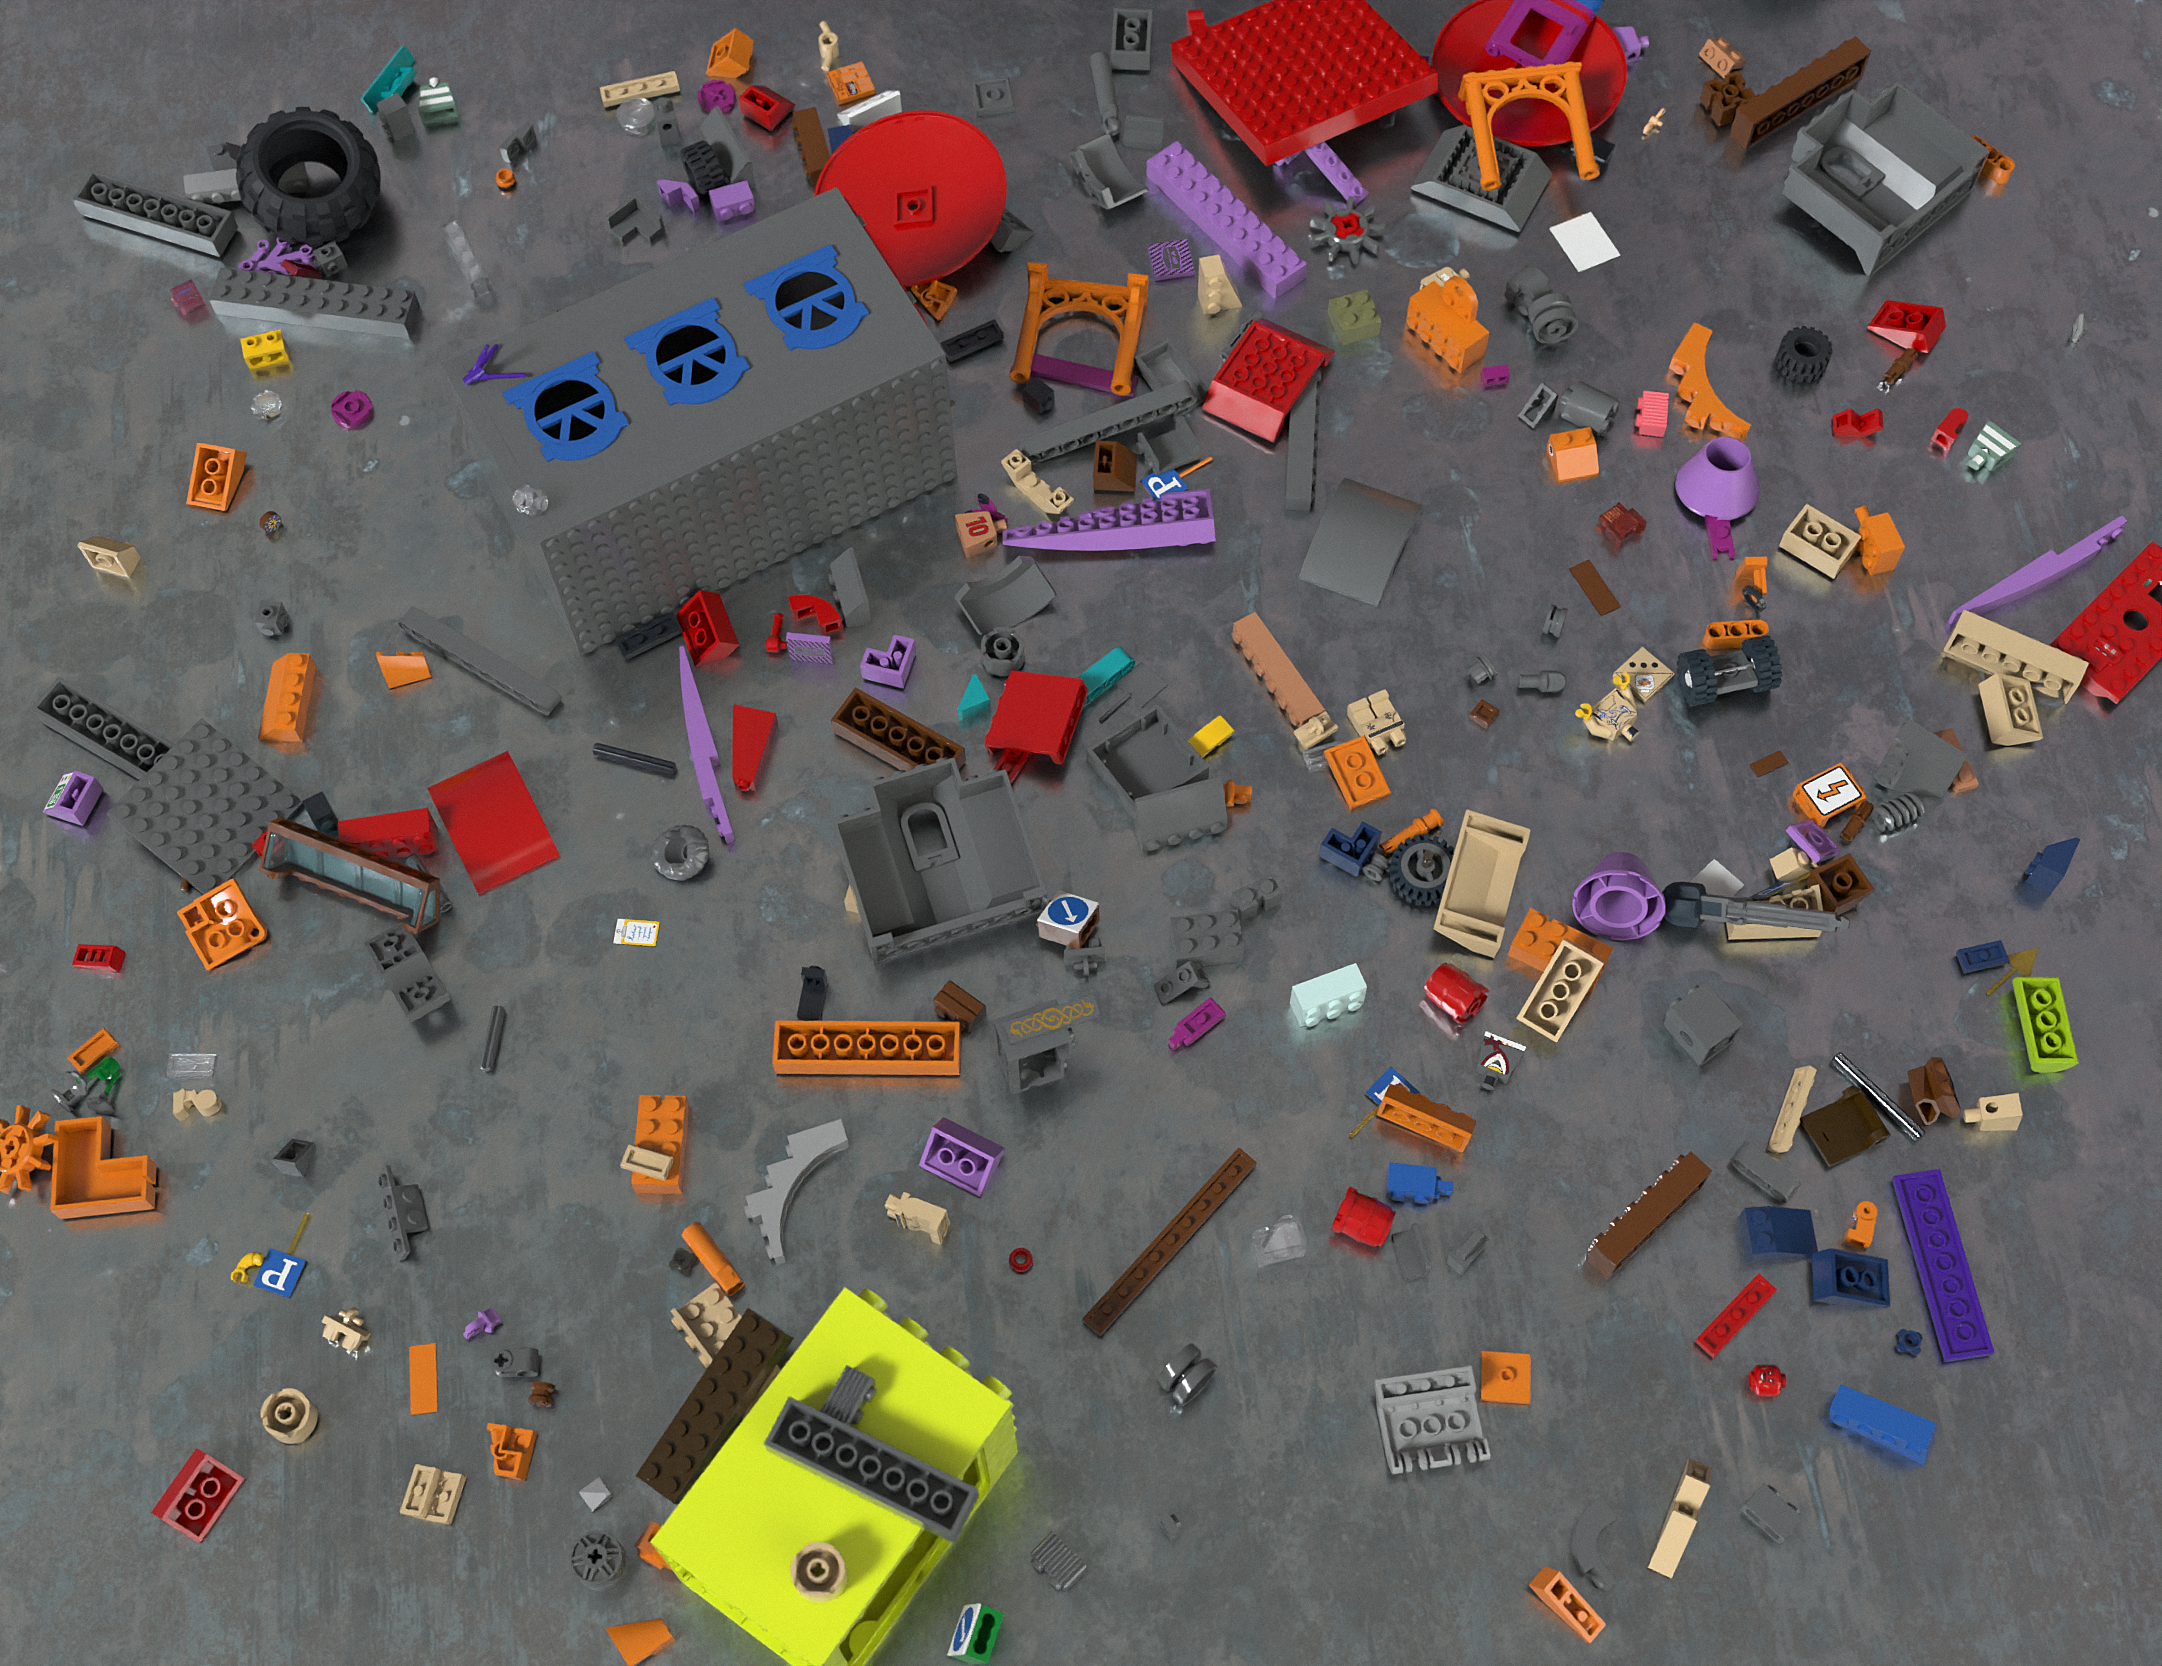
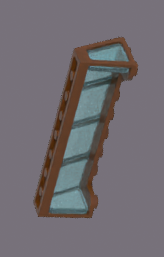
(352, 873)

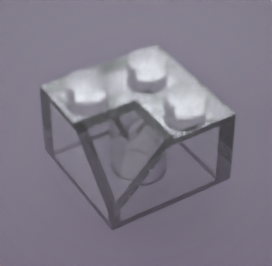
(1280, 1243)

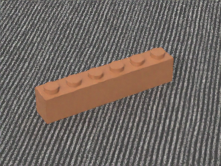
(1276, 669)

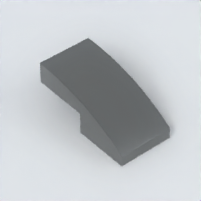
(518, 140)

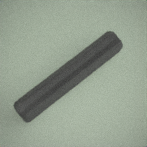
(492, 1038)

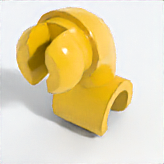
(248, 1260)

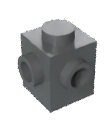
(329, 259)
(271, 617)

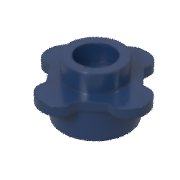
(1914, 1337)

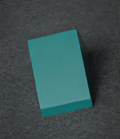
(974, 700)

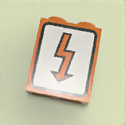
(1828, 794)

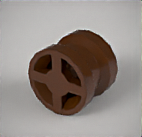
(541, 1394)

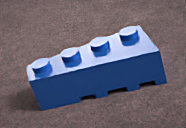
(1884, 1423)

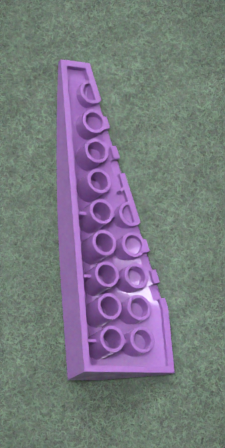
(1173, 520)

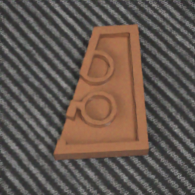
(1965, 778)

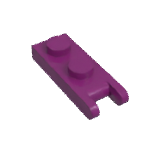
(1720, 536)

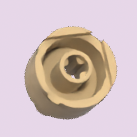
(286, 1403)
(808, 1562)

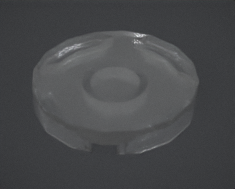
(635, 115)

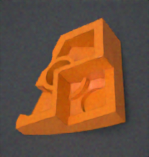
(935, 297)

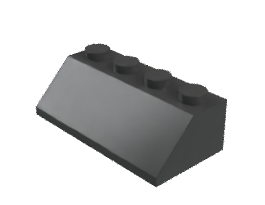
(727, 148)

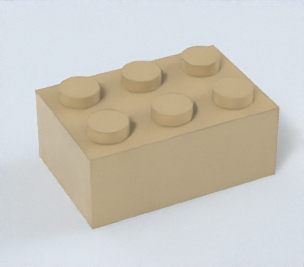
(1820, 541)

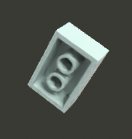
(1328, 995)

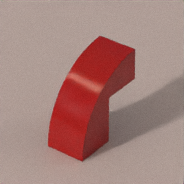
(808, 605)

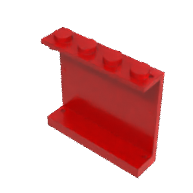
(1037, 714)

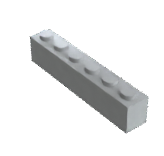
(222, 184)

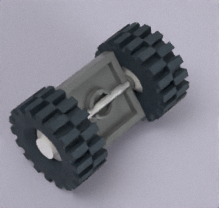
(1752, 667)

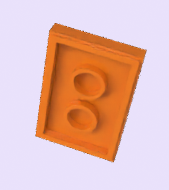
(1357, 772)

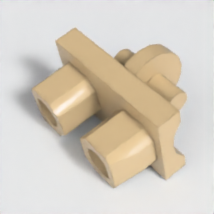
(1315, 730)
(353, 1333)

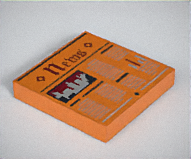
(850, 83)

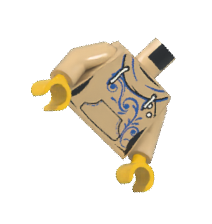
(1612, 714)

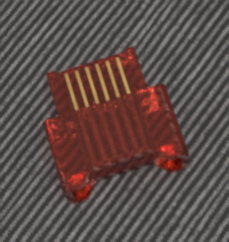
(1621, 524)

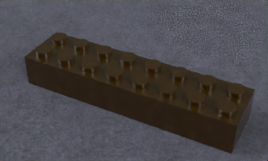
(714, 1406)

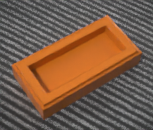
(93, 1051)

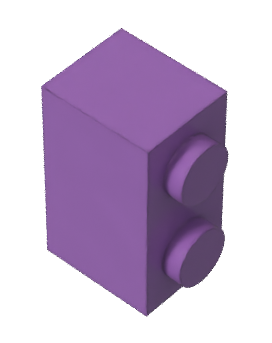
(732, 200)

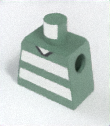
(436, 102)
(1992, 448)

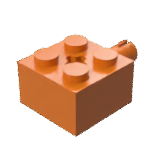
(1879, 542)

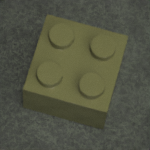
(1354, 317)

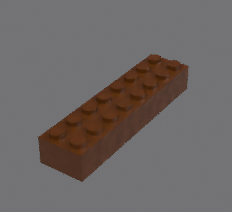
(1799, 92)

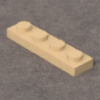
(639, 88)
(1791, 1109)

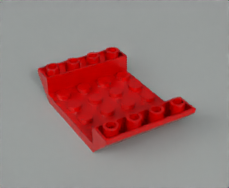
(1264, 378)

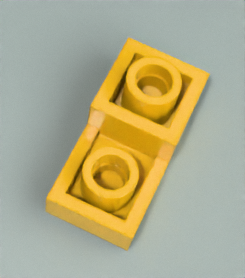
(1211, 735)

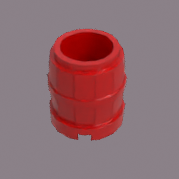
(1455, 992)
(1363, 1218)

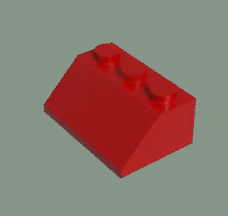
(707, 628)
(197, 1495)

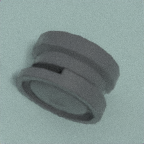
(1555, 625)

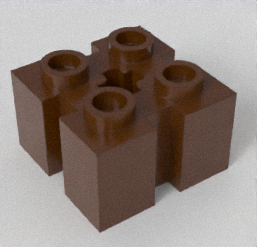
(1725, 97)

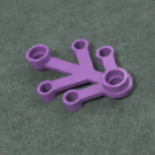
(274, 259)

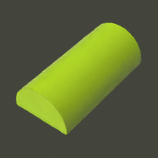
(2045, 1023)

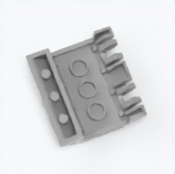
(1430, 1419)

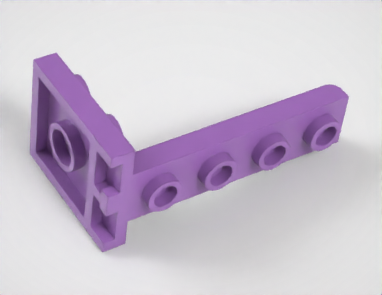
(1334, 170)

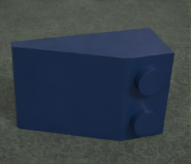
(1777, 1233)
(1850, 1278)

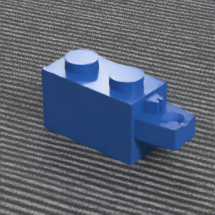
(1415, 1183)

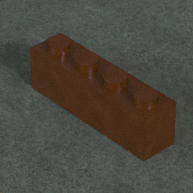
(812, 142)

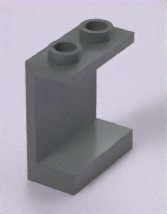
(1170, 449)

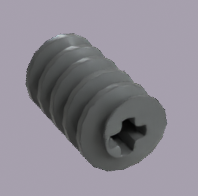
(1897, 811)

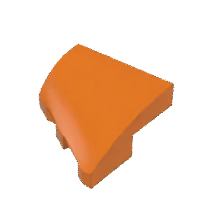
(403, 668)
(511, 1450)
(640, 1639)

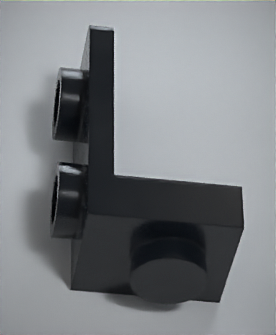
(812, 993)

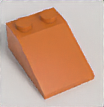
(215, 476)

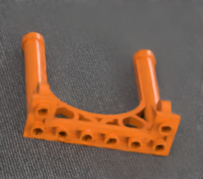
(1566, 79)
(1084, 298)

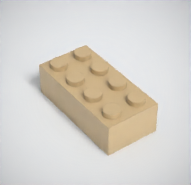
(1561, 989)

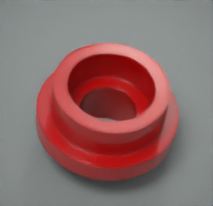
(1020, 1252)

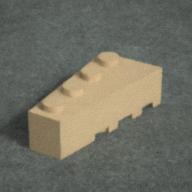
(1804, 899)

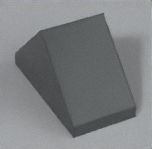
(1539, 406)
(294, 1157)

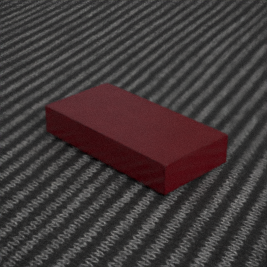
(301, 269)

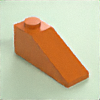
(1567, 1603)

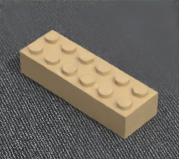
(2014, 654)

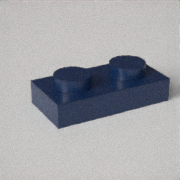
(1982, 956)

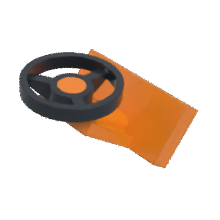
(1754, 569)

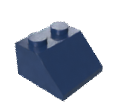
(2051, 865)

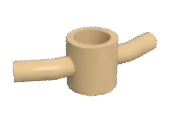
(828, 46)

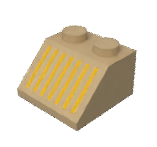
(110, 555)

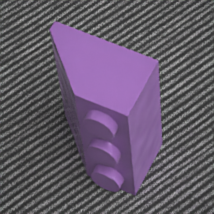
(961, 1156)

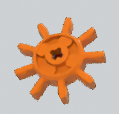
(22, 1148)

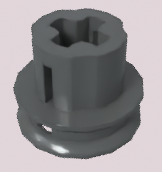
(1481, 669)

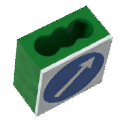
(975, 1634)

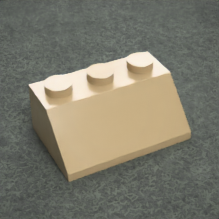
(2010, 710)

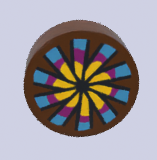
(270, 521)

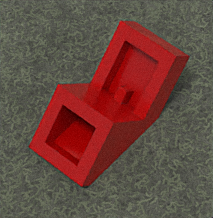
(1852, 424)

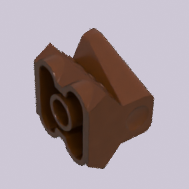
(1933, 1091)

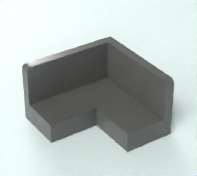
(635, 216)

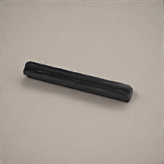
(634, 758)

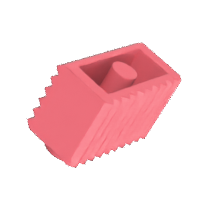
(1653, 413)

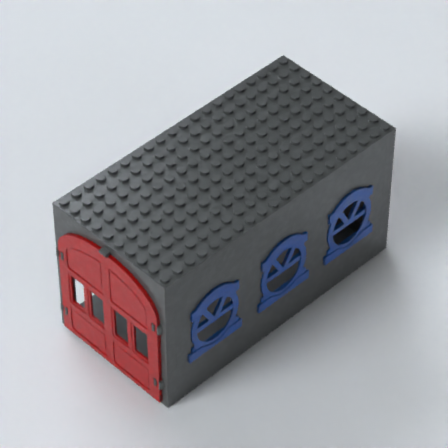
(711, 416)

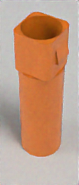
(712, 1258)

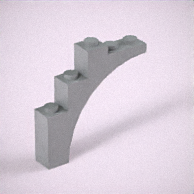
(805, 1152)

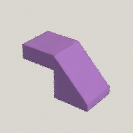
(676, 191)

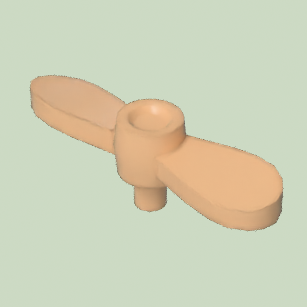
(1654, 121)

